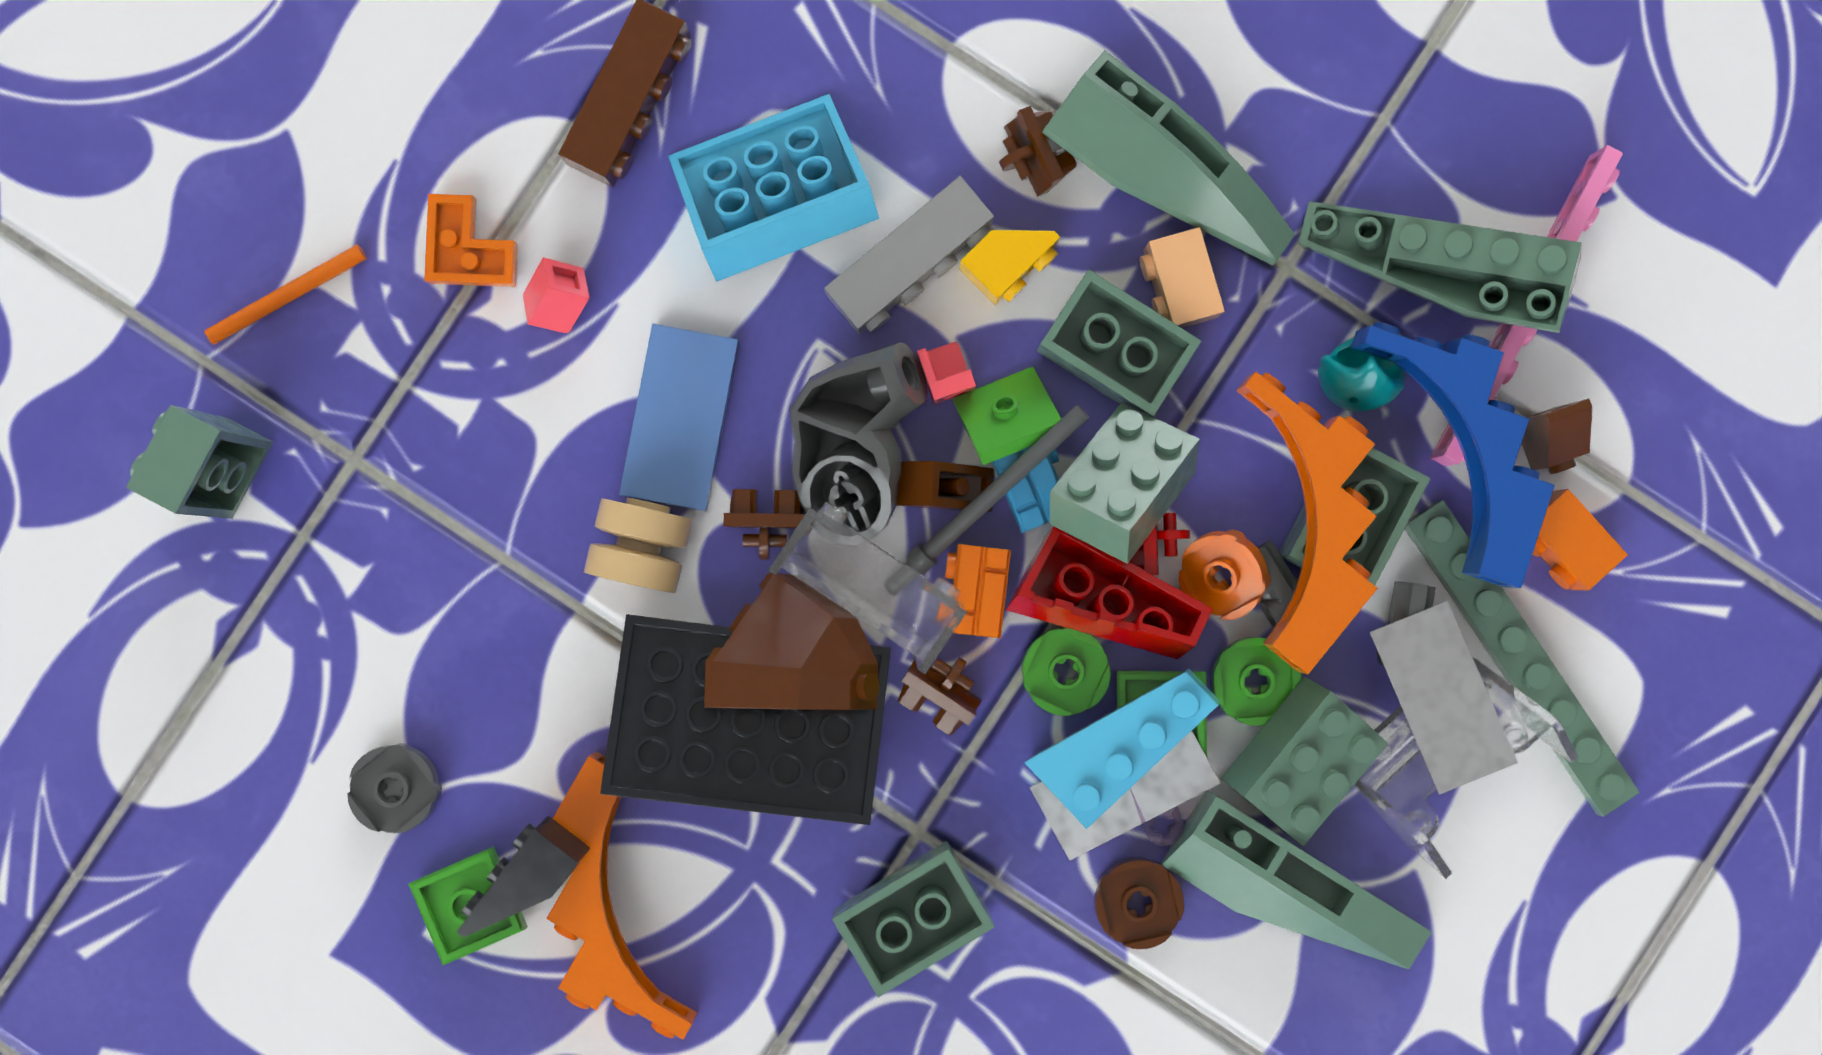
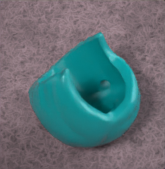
(1359, 379)

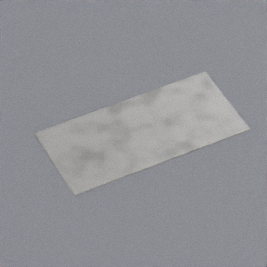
(1443, 697)
(1170, 782)

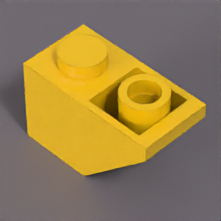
(1005, 259)

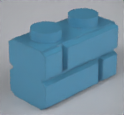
(1031, 496)

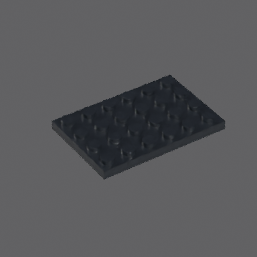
(731, 758)

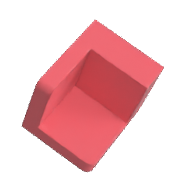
(555, 295)
(945, 372)

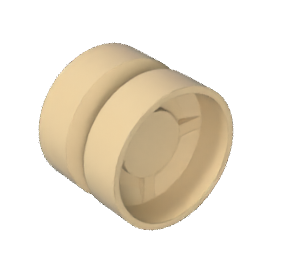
(641, 533)

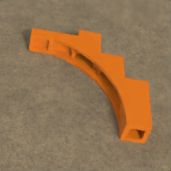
(1328, 587)
(586, 912)

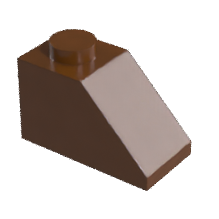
(1558, 436)
(941, 484)

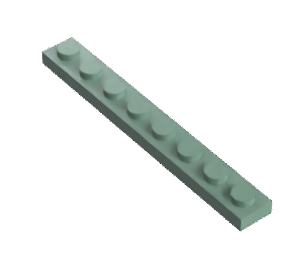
(1520, 656)

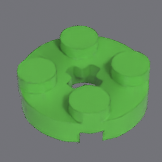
(1229, 675)
(1074, 695)

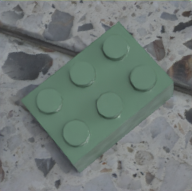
(1118, 345)
(198, 463)
(1123, 482)
(1392, 496)
(1304, 760)
(912, 919)

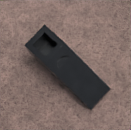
(533, 875)

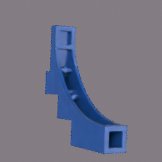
(1506, 498)

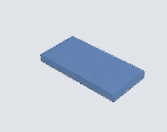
(679, 417)

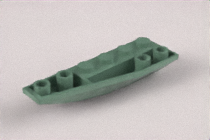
(1165, 158)
(1454, 265)
(1285, 886)

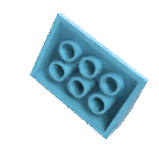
(773, 187)

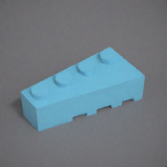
(1114, 752)

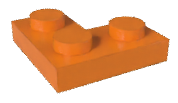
(455, 254)

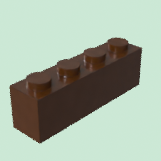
(626, 93)

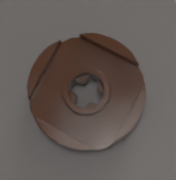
(1159, 916)

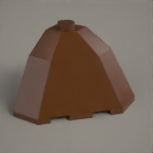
(792, 654)

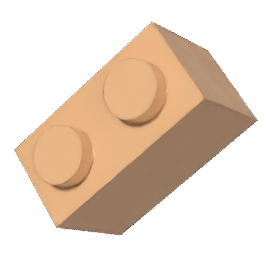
(1182, 278)

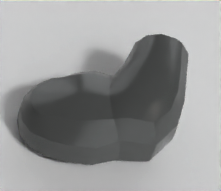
(846, 435)

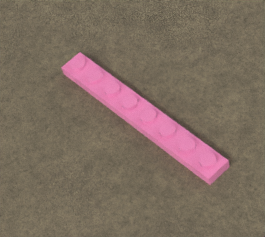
(1574, 217)

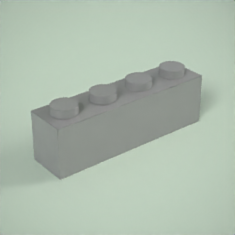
(909, 256)

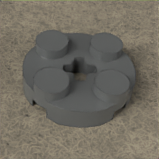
(419, 789)

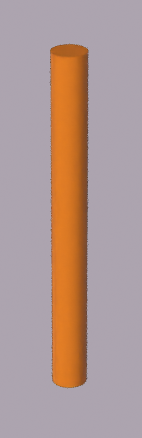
(285, 294)

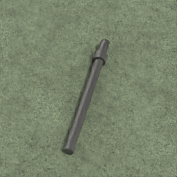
(924, 557)

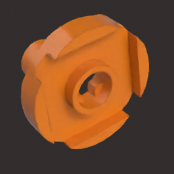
(1240, 557)

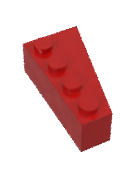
(1107, 598)

